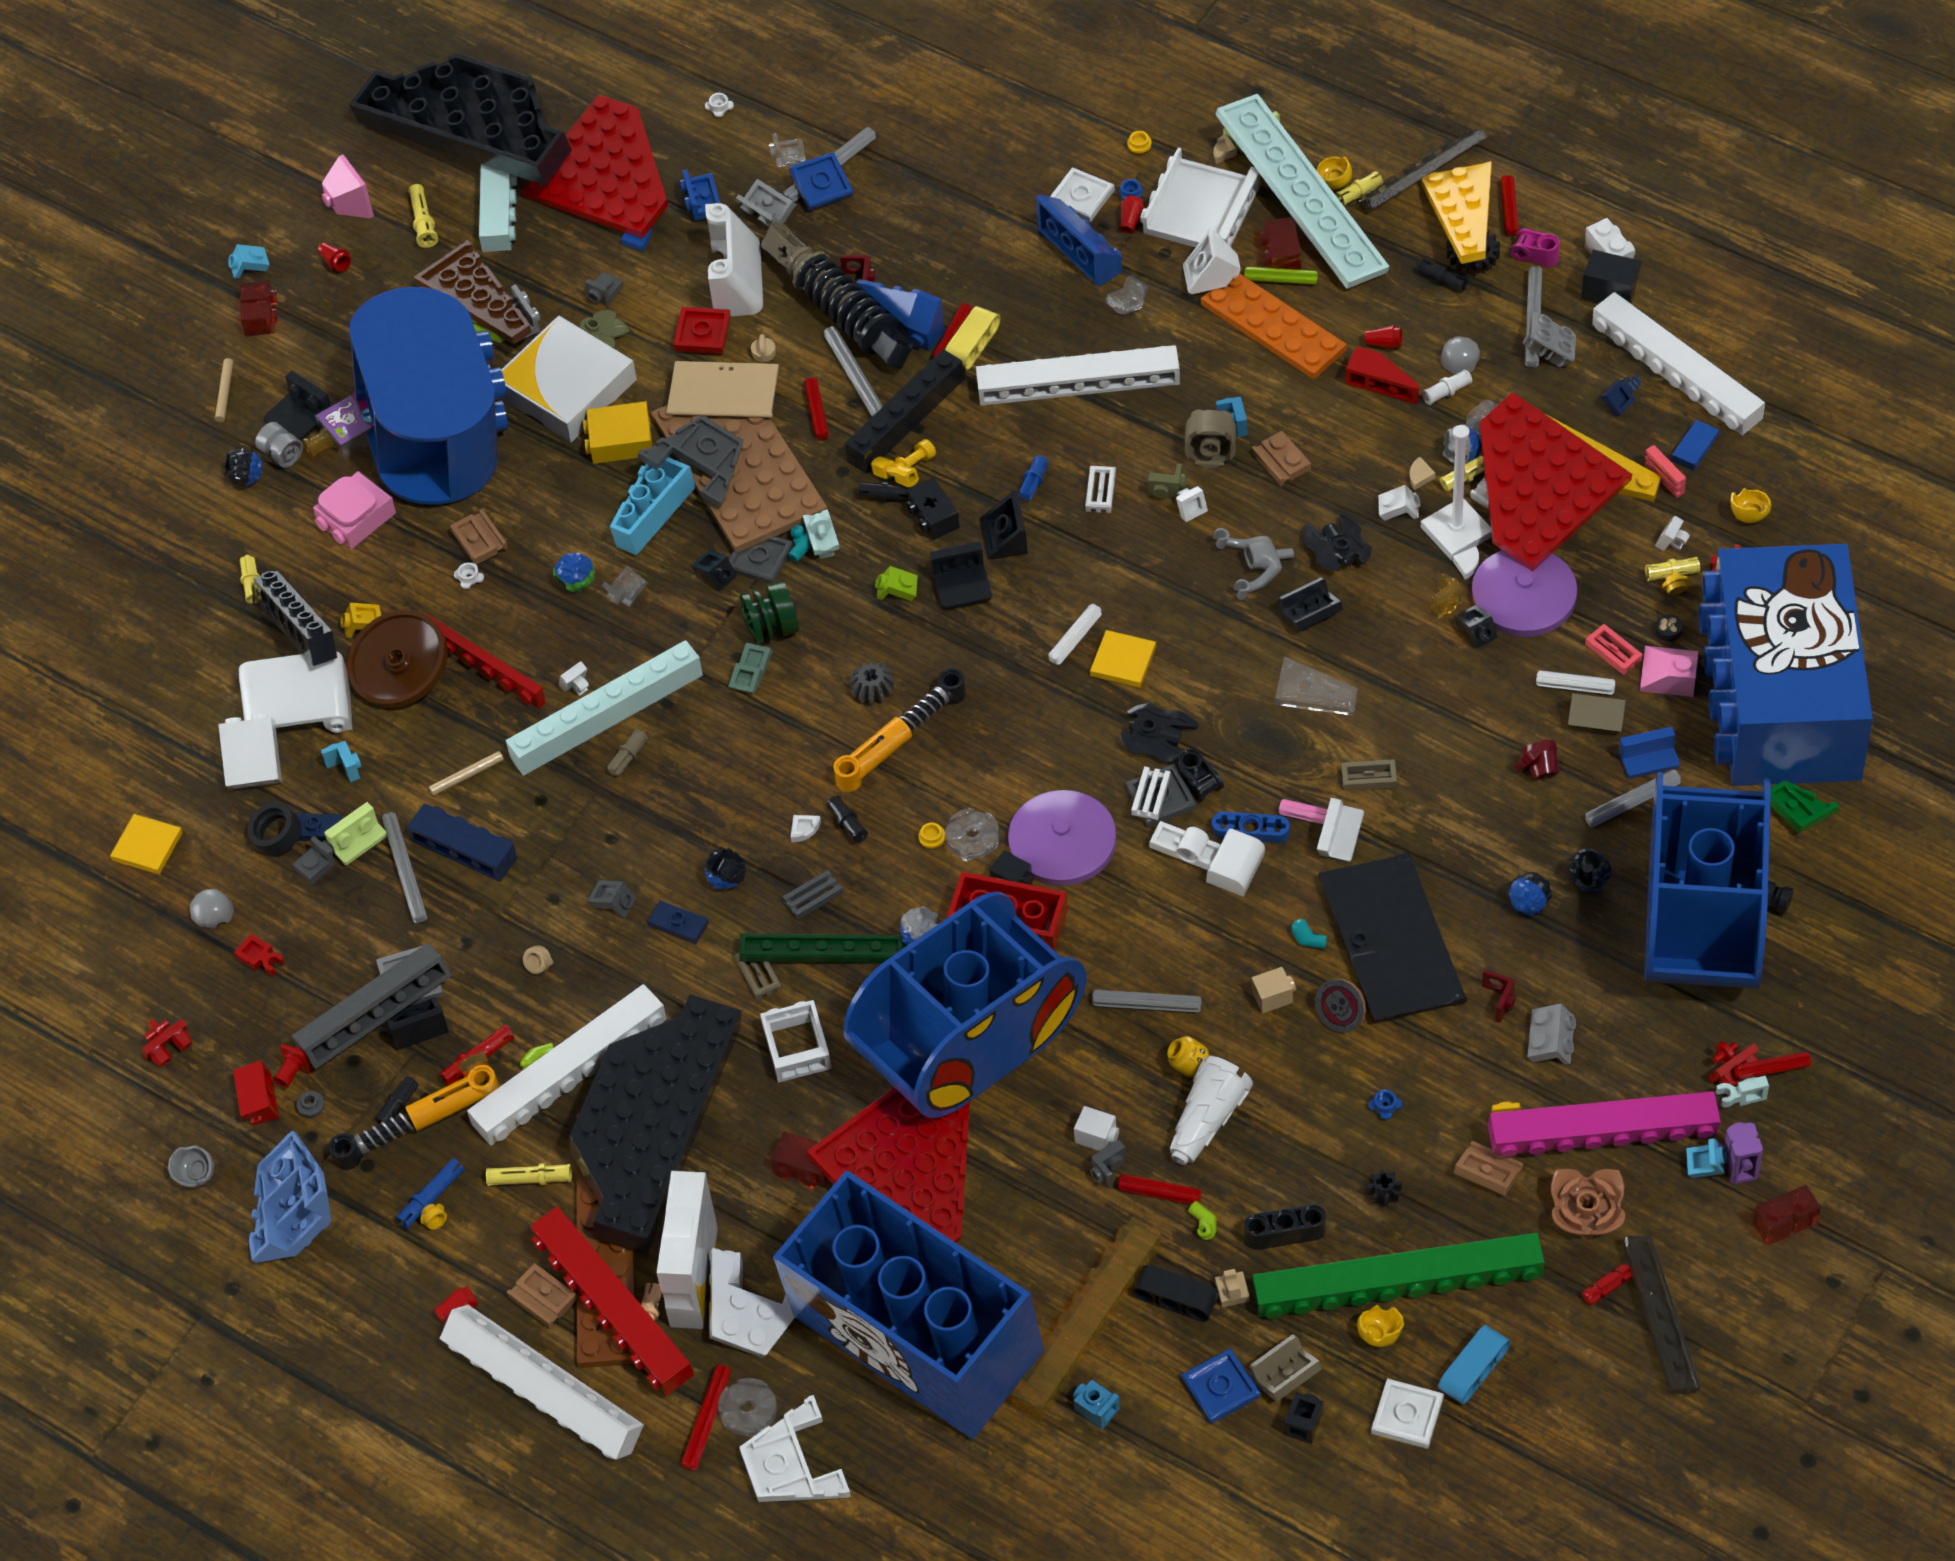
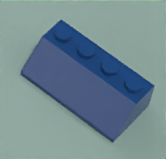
(1077, 240)

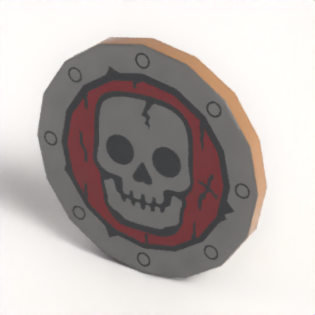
(1340, 1005)

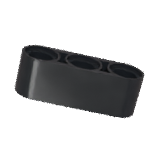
(1295, 1217)
(1175, 1293)

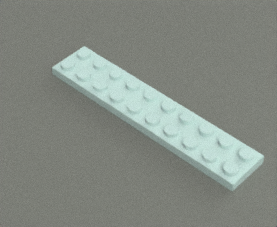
(1302, 191)

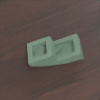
(751, 668)

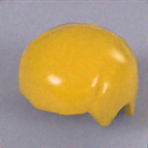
(1335, 172)
(1750, 505)
(1380, 1326)

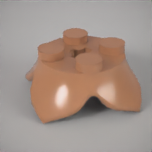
(1600, 1190)

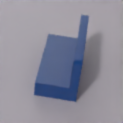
(1648, 752)

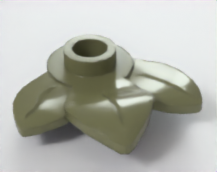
(604, 326)

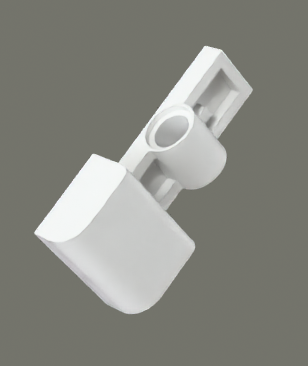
(1228, 864)

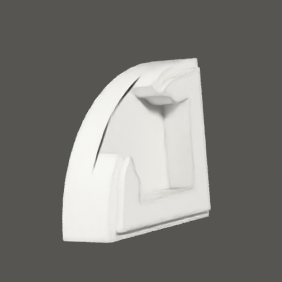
(1467, 561)
(804, 827)

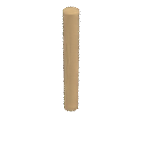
(224, 390)
(466, 773)

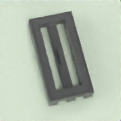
(810, 891)

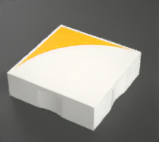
(564, 376)
(685, 1249)

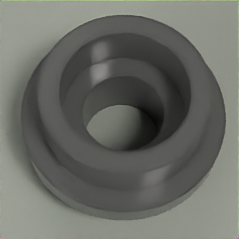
(314, 1109)

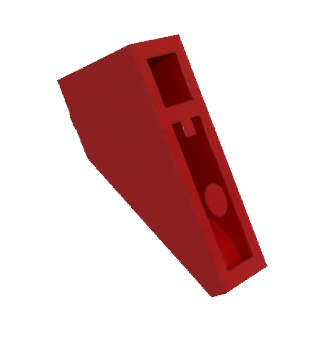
(1379, 375)

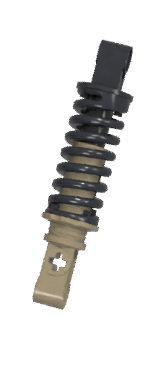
(838, 296)

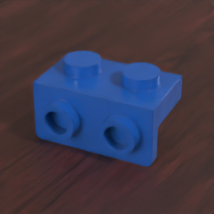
(700, 191)

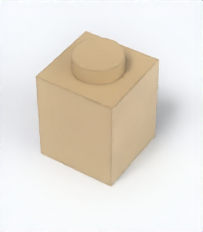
(1273, 989)

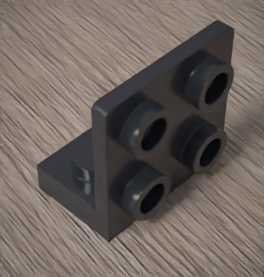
(298, 407)

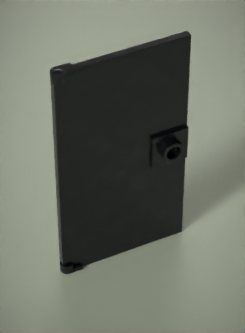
(1392, 937)

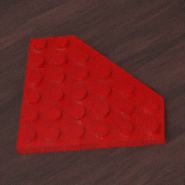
(608, 172)
(1540, 480)
(904, 1157)

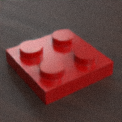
(702, 330)

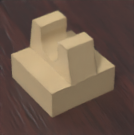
(1232, 1288)

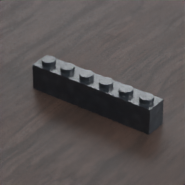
(904, 410)

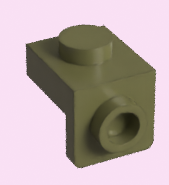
(1167, 485)

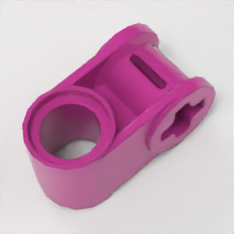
(1537, 248)

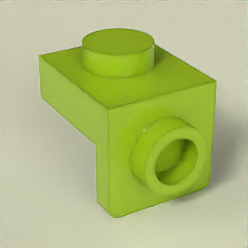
(898, 583)

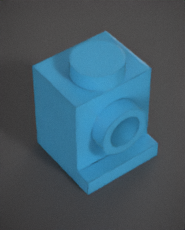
(1096, 1411)

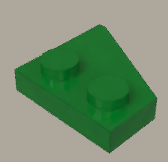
(1799, 806)

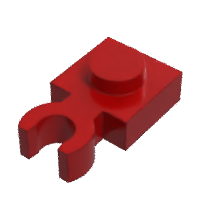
(256, 952)

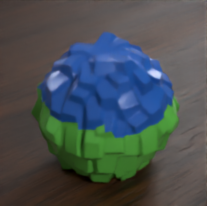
(574, 571)

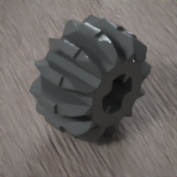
(871, 682)

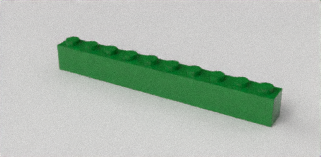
(1398, 1275)

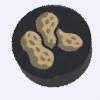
(1668, 627)

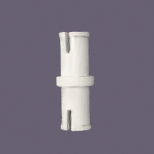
(1447, 387)

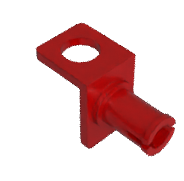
(294, 1061)

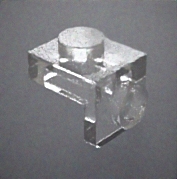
(787, 152)
(1129, 297)
(625, 587)

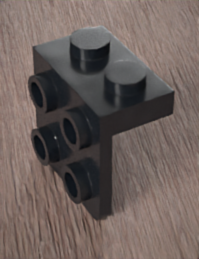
(960, 575)

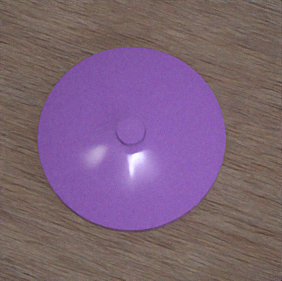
(1522, 599)
(1063, 837)

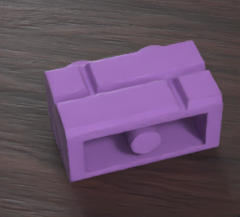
(1743, 1152)

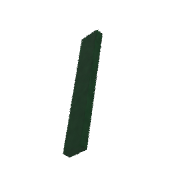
(818, 947)

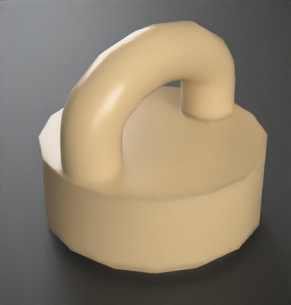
(763, 349)
(537, 959)

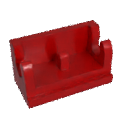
(256, 1093)

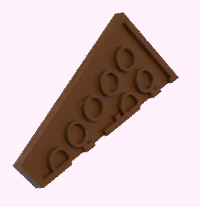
(476, 287)

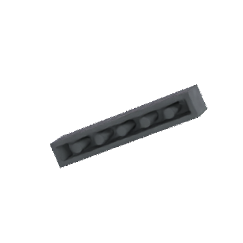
(371, 1005)

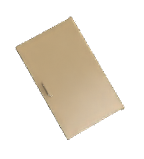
(733, 391)

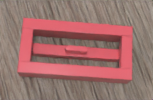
(1670, 475)
(1610, 652)

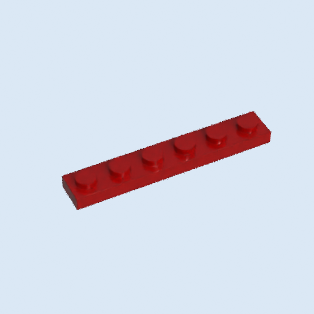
(492, 667)

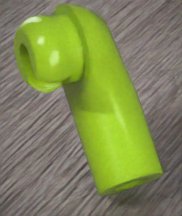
(535, 1054)
(1207, 1220)

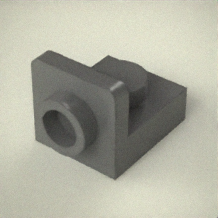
(603, 289)
(315, 861)
(613, 896)
(1108, 1159)

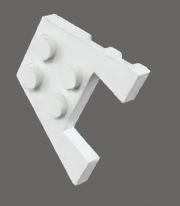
(741, 1316)
(778, 1464)

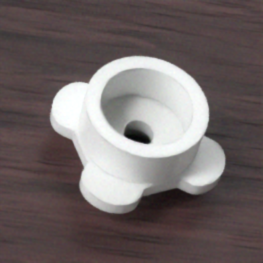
(719, 104)
(466, 570)

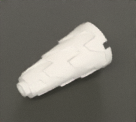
(1209, 1105)

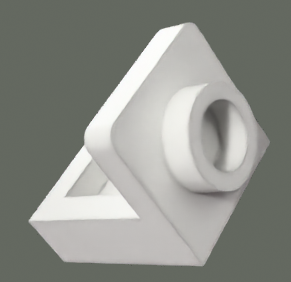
(1398, 502)

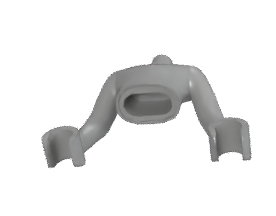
(1259, 554)

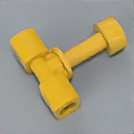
(901, 467)

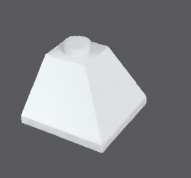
(1210, 264)

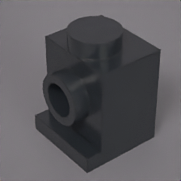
(1296, 1425)

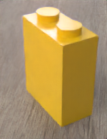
(617, 432)

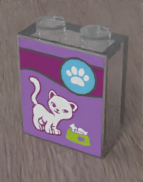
(347, 425)

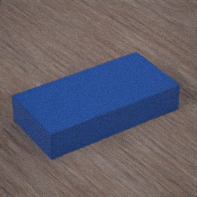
(1695, 445)

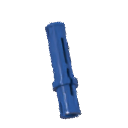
(429, 1193)

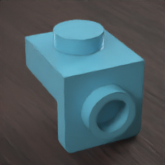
(248, 258)
(340, 753)
(1706, 1159)

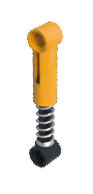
(897, 731)
(418, 1115)

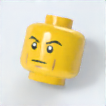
(1186, 1055)

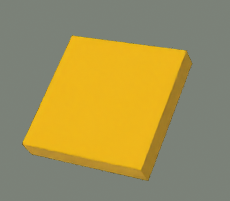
(1123, 659)
(146, 844)

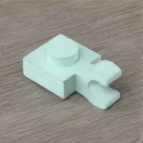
(1747, 1092)

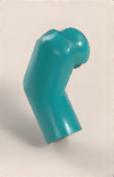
(801, 542)
(1305, 936)

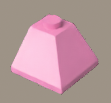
(346, 190)
(1669, 671)

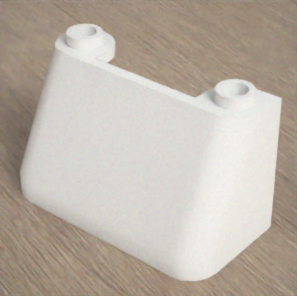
(738, 277)
(297, 691)

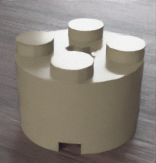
(1210, 437)

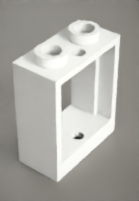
(804, 1062)

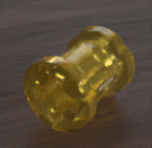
(318, 443)

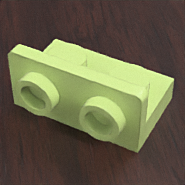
(355, 834)

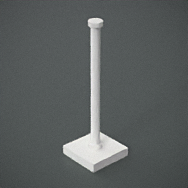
(1457, 524)

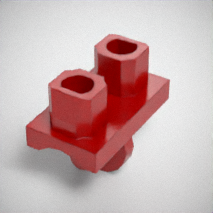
(156, 1048)
(1725, 1053)

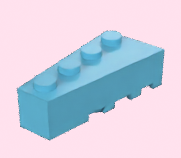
(651, 503)

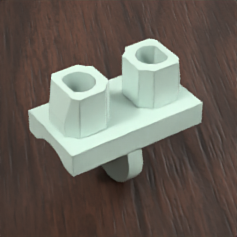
(821, 534)

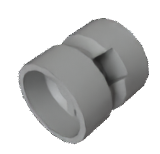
(279, 444)

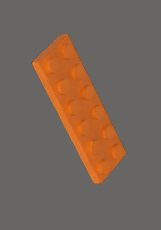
(1275, 326)

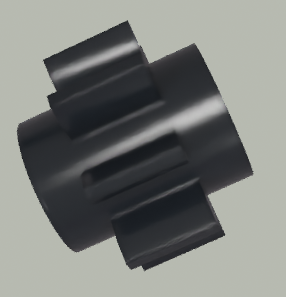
(1384, 1188)

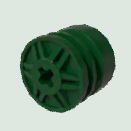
(769, 612)

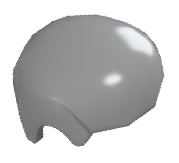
(1460, 354)
(211, 908)
(191, 1166)

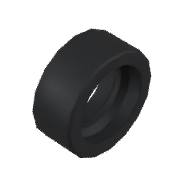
(286, 838)

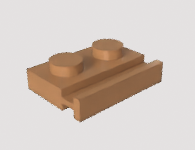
(1281, 458)
(478, 537)
(1488, 1170)
(542, 1295)

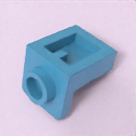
(1236, 409)

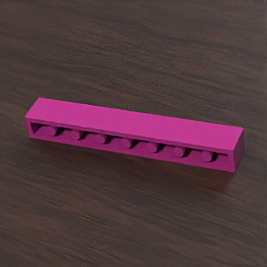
(1603, 1124)

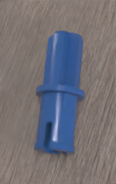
(1033, 477)

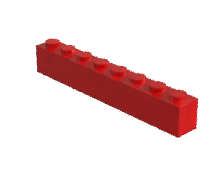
(612, 1301)

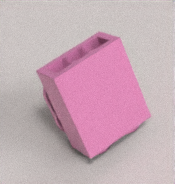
(353, 509)

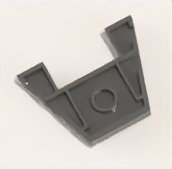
(705, 447)

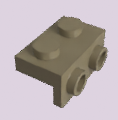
(1284, 1368)

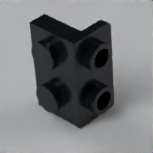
(1309, 605)

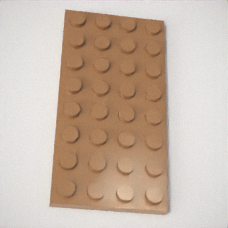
(767, 486)

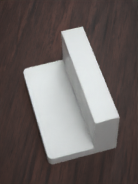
(1340, 831)

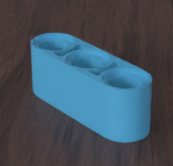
(1474, 1364)

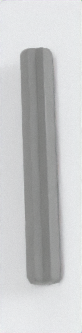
(1629, 800)
(1146, 1001)

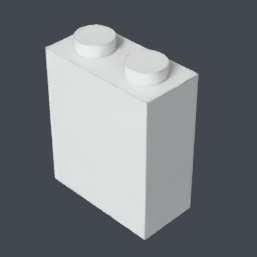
(250, 752)

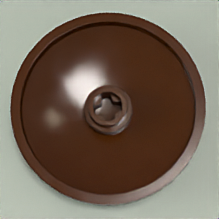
(397, 659)

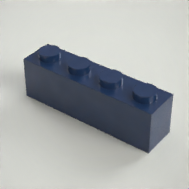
(462, 842)

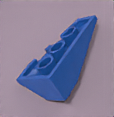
(917, 312)

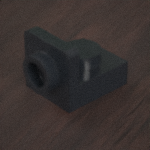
(716, 568)
(1477, 624)

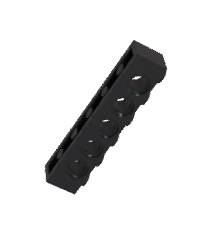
(295, 618)

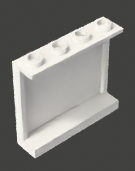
(1198, 198)

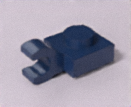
(1619, 396)

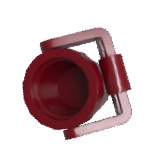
(1540, 758)

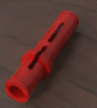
(488, 1046)

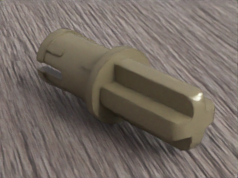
(627, 753)

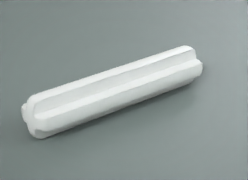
(1075, 634)
(1575, 682)

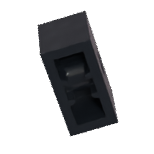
(933, 509)

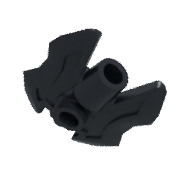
(1337, 546)
(1156, 731)

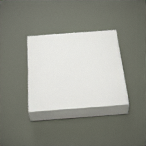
(1083, 193)
(1407, 1413)

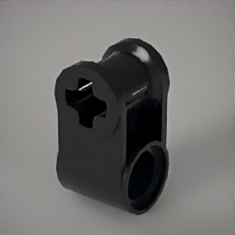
(1201, 777)

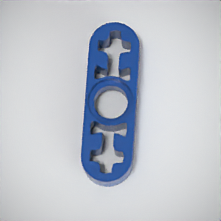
(1270, 821)

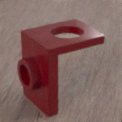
(865, 268)
(1507, 990)

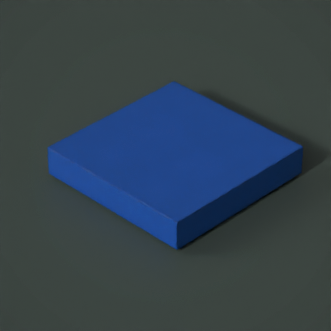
(821, 181)
(1220, 1386)

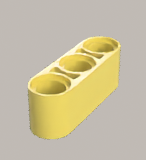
(973, 335)

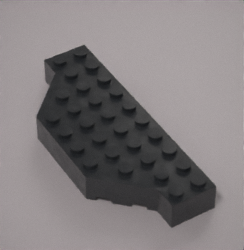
(467, 112)
(647, 1115)

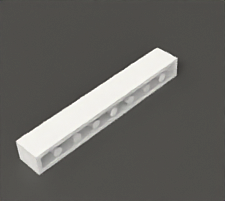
(1678, 363)
(1078, 375)
(563, 1066)
(541, 1382)

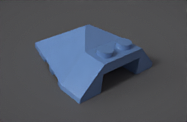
(290, 1202)

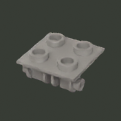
(1549, 336)

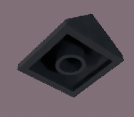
(1610, 274)
(1005, 528)
(417, 1023)

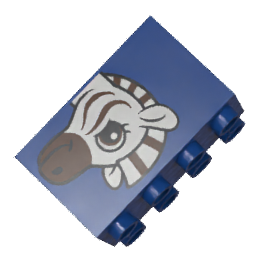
(1786, 665)
(909, 1304)

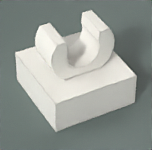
(1191, 503)
(1672, 535)
(574, 679)

